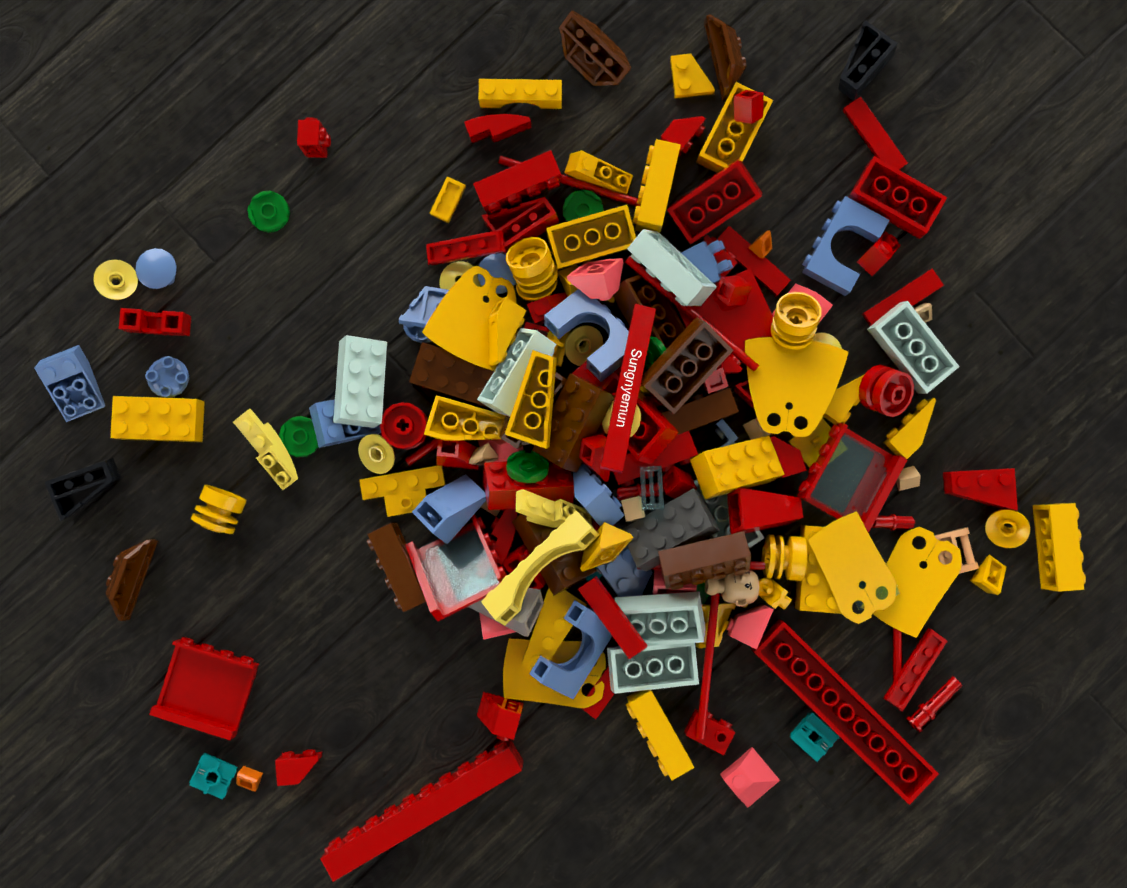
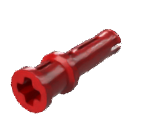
(928, 710)

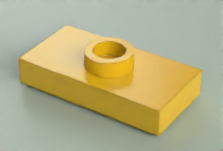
(447, 199)
(403, 502)

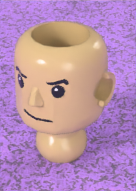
(734, 588)

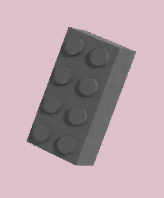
(679, 524)

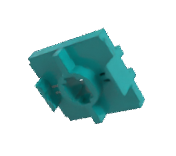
(820, 746)
(224, 771)

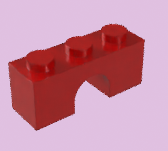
(155, 323)

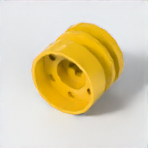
(532, 265)
(795, 320)
(218, 509)
(788, 557)

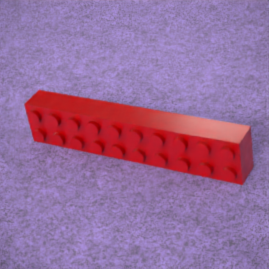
(845, 711)
(422, 809)

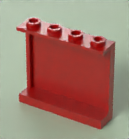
(736, 321)
(206, 688)

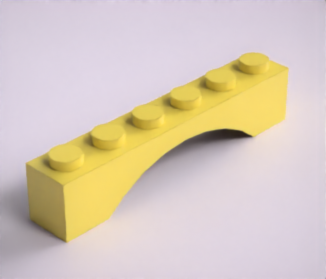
(508, 596)

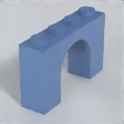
(850, 217)
(581, 309)
(570, 676)

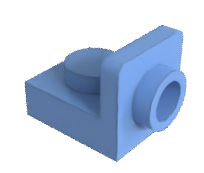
(723, 431)

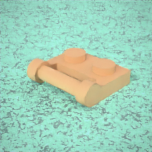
(946, 557)

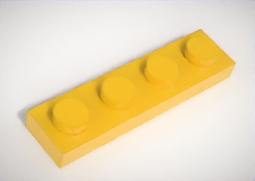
(402, 482)

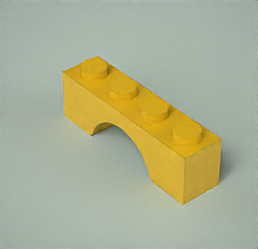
(499, 92)

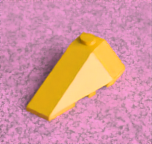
(461, 421)

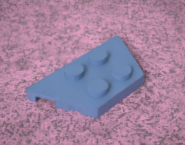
(423, 307)
(624, 576)

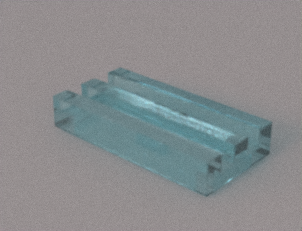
(652, 506)

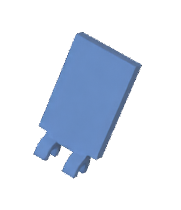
(702, 258)

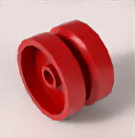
(886, 390)
(392, 424)

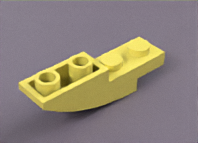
(272, 451)
(545, 511)

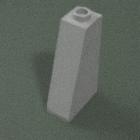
(525, 619)

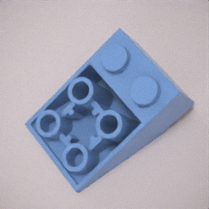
(70, 383)
(335, 433)
(596, 497)
(450, 507)

